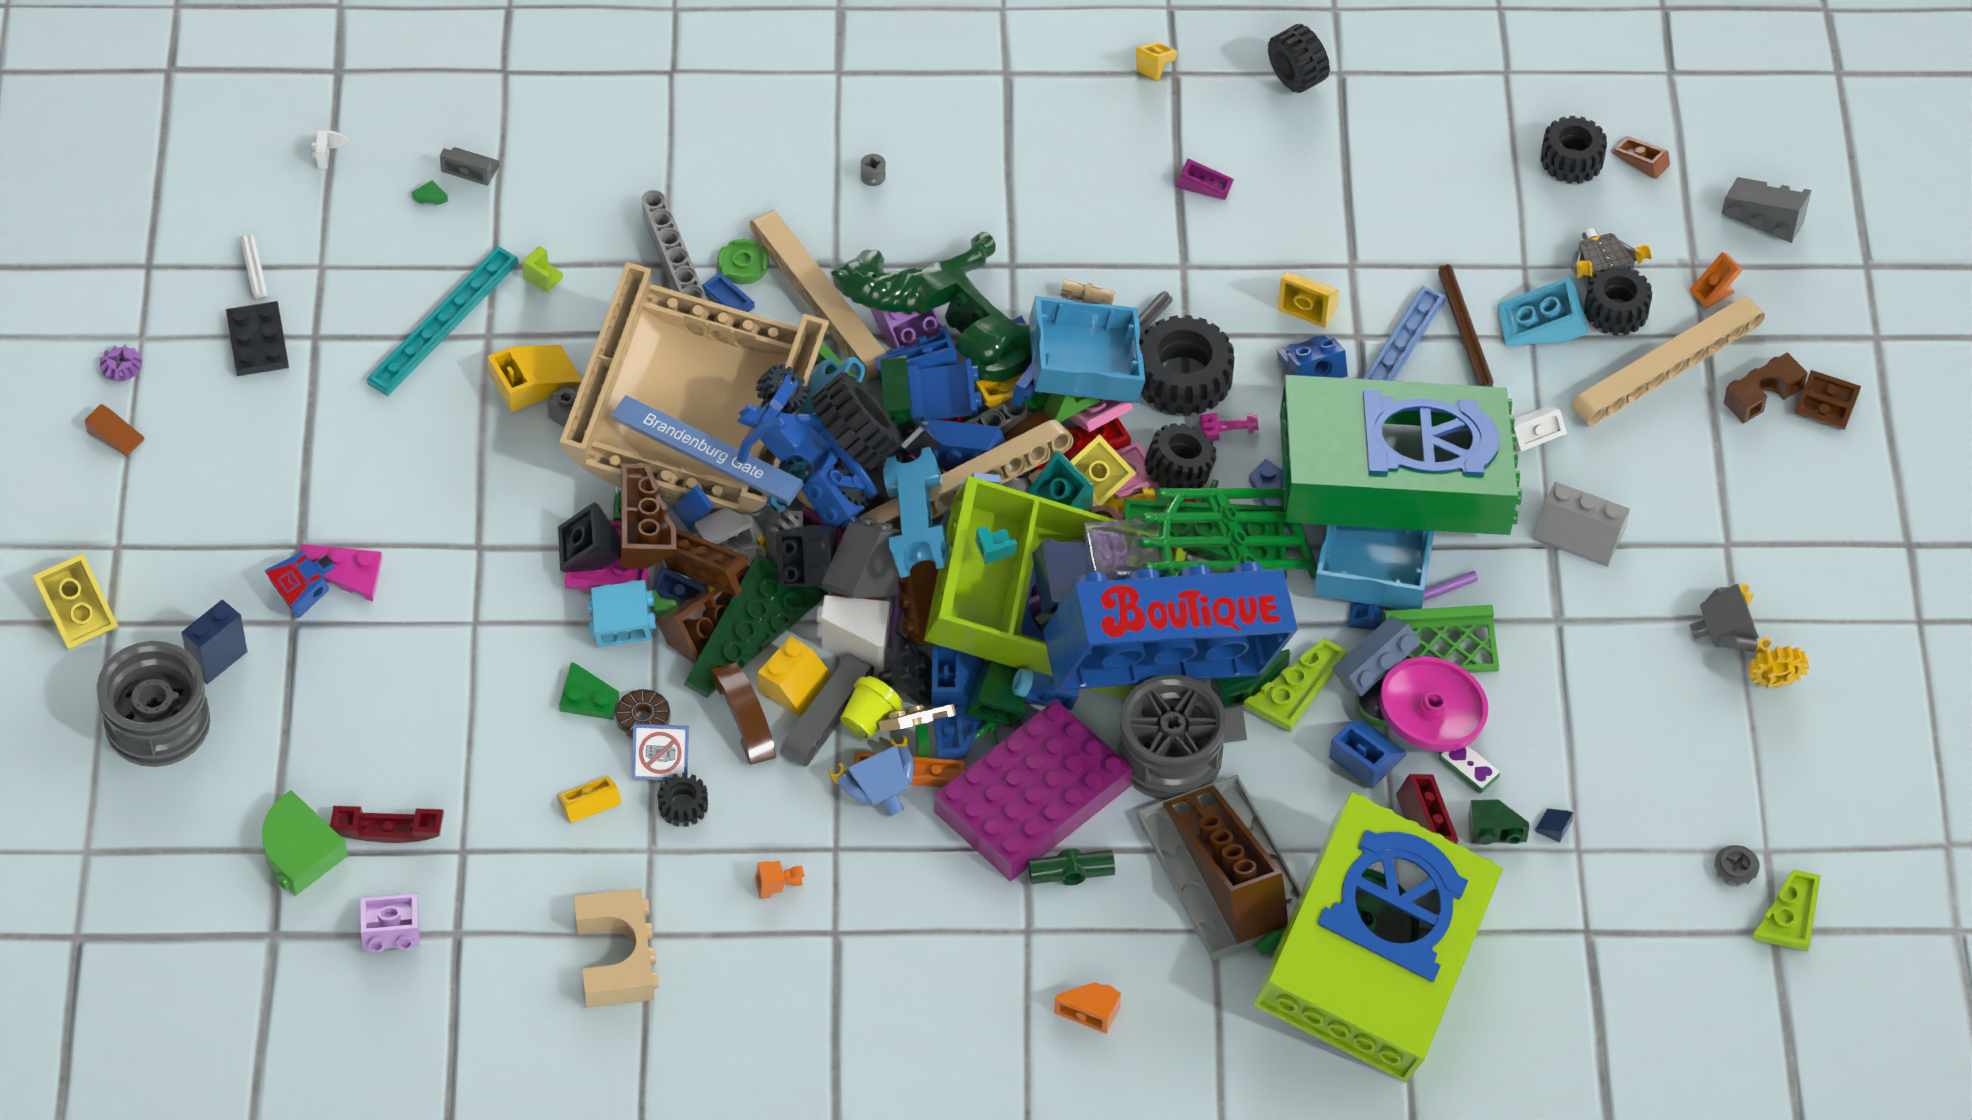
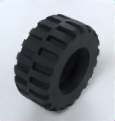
(1191, 340)

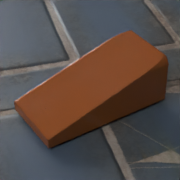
(1643, 156)
(113, 430)

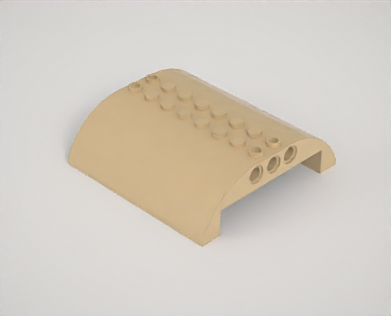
(689, 363)

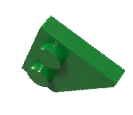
(588, 695)

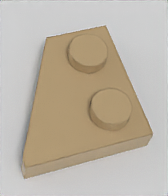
(915, 715)

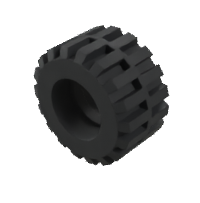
(1298, 58)
(1570, 164)
(1617, 316)
(1180, 457)

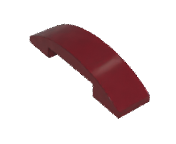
(386, 827)

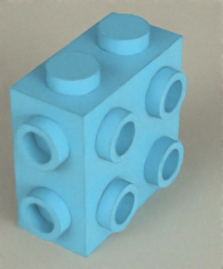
(621, 613)

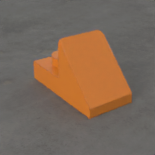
(1716, 281)

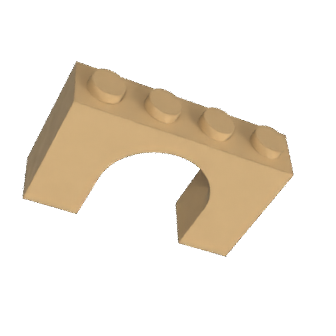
(623, 913)

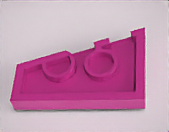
(353, 570)

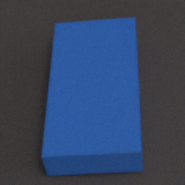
(724, 292)

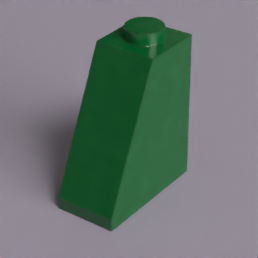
(897, 390)
(993, 695)

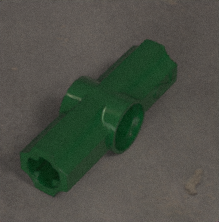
(1071, 867)

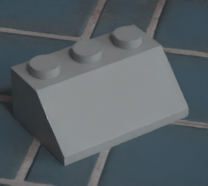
(1581, 524)

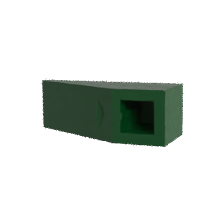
(1236, 690)

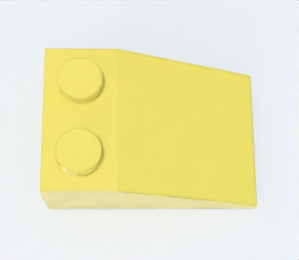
(74, 601)

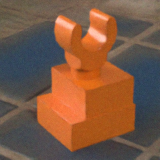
(771, 878)

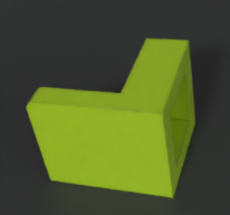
(539, 271)

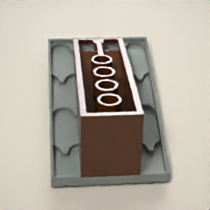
(1222, 865)

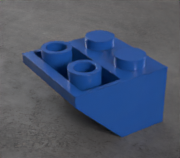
(953, 676)
(1365, 752)

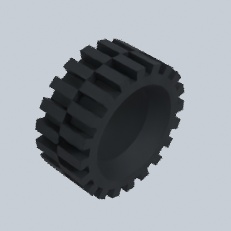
(856, 420)

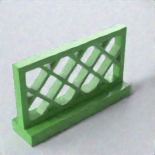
(1453, 618)

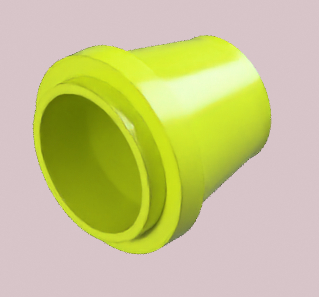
(868, 706)

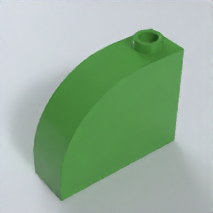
(299, 844)

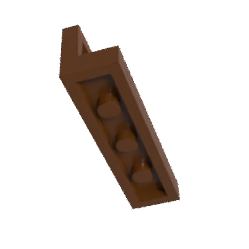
(706, 562)

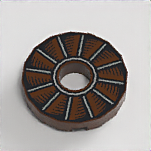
(639, 701)

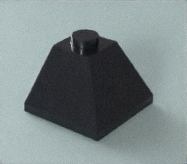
(588, 541)

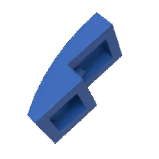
(693, 507)

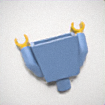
(879, 777)

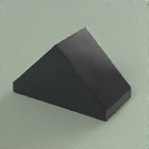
(917, 437)

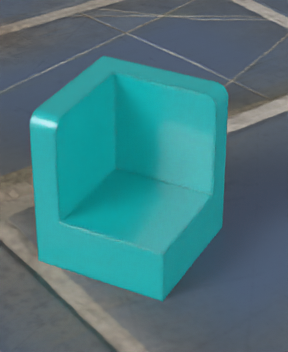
(994, 545)

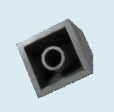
(864, 562)

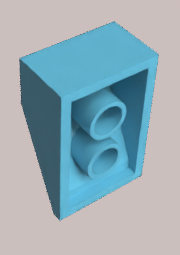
(1544, 315)

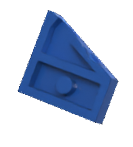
(955, 734)

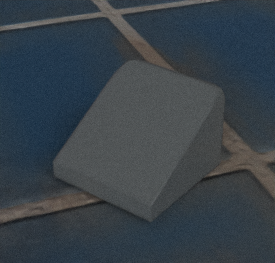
(1235, 725)

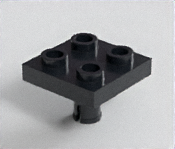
(909, 670)

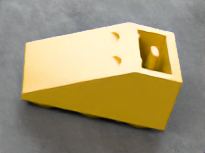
(531, 373)

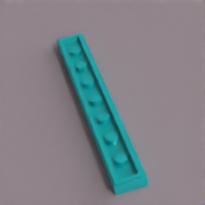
(442, 321)

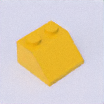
(1307, 299)
(793, 676)

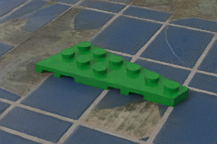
(1135, 508)

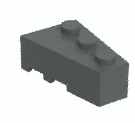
(1766, 207)

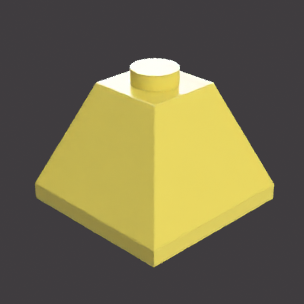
(1103, 469)

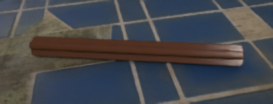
(1465, 326)

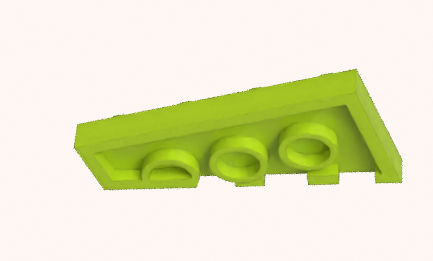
(1297, 687)

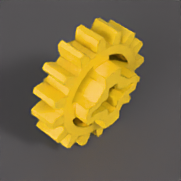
(1778, 666)

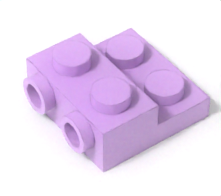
(389, 922)

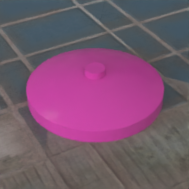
(1433, 704)

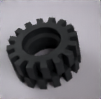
(686, 812)

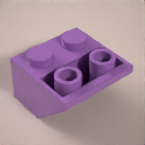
(906, 329)

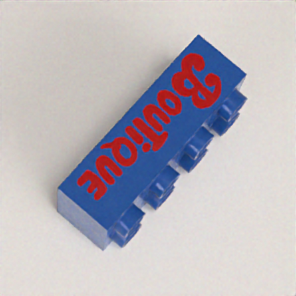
(1168, 626)

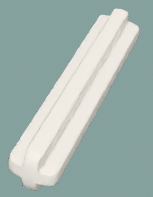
(253, 266)

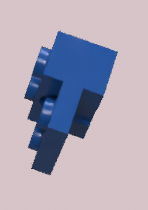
(1315, 358)

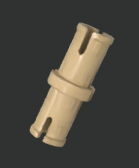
(1087, 292)

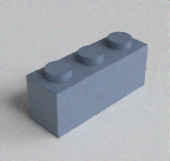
(1376, 655)

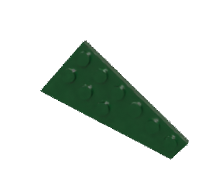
(752, 622)

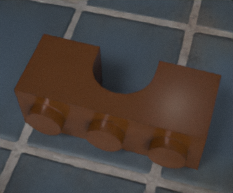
(1779, 375)

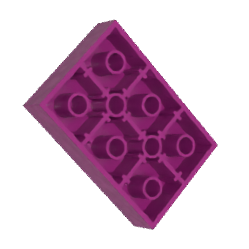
(1033, 790)

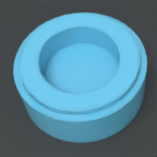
(1022, 682)

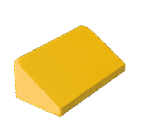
(589, 799)

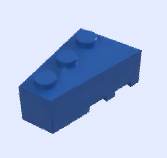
(928, 352)
(962, 441)

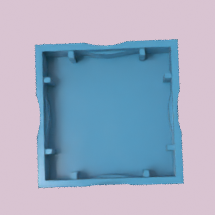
(1086, 349)
(1374, 565)

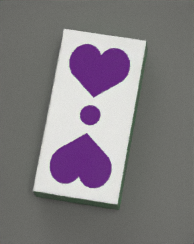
(1471, 767)

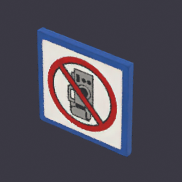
(659, 751)

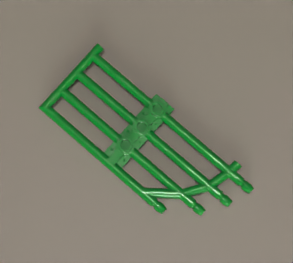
(1226, 520)

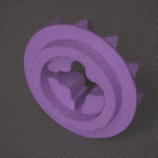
(127, 369)

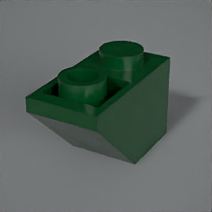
(1496, 823)

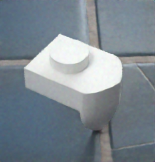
(325, 141)

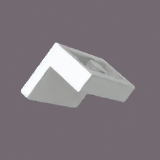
(1538, 427)

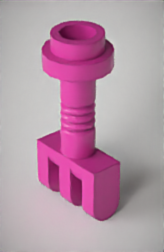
(1212, 427)

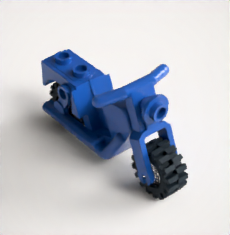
(834, 493)

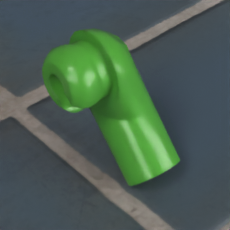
(662, 605)

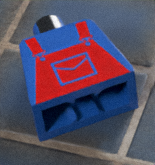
(300, 581)

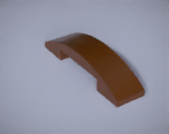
(746, 711)

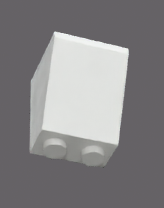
(855, 629)

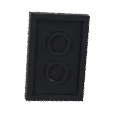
(257, 338)

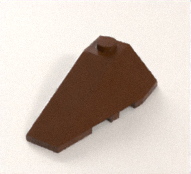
(646, 528)
(694, 620)

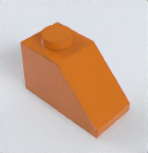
(1090, 1005)

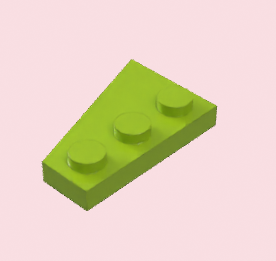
(1792, 913)

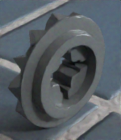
(1730, 856)

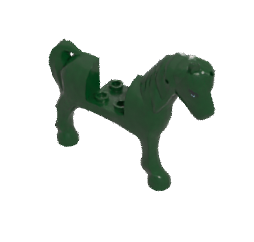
(987, 337)

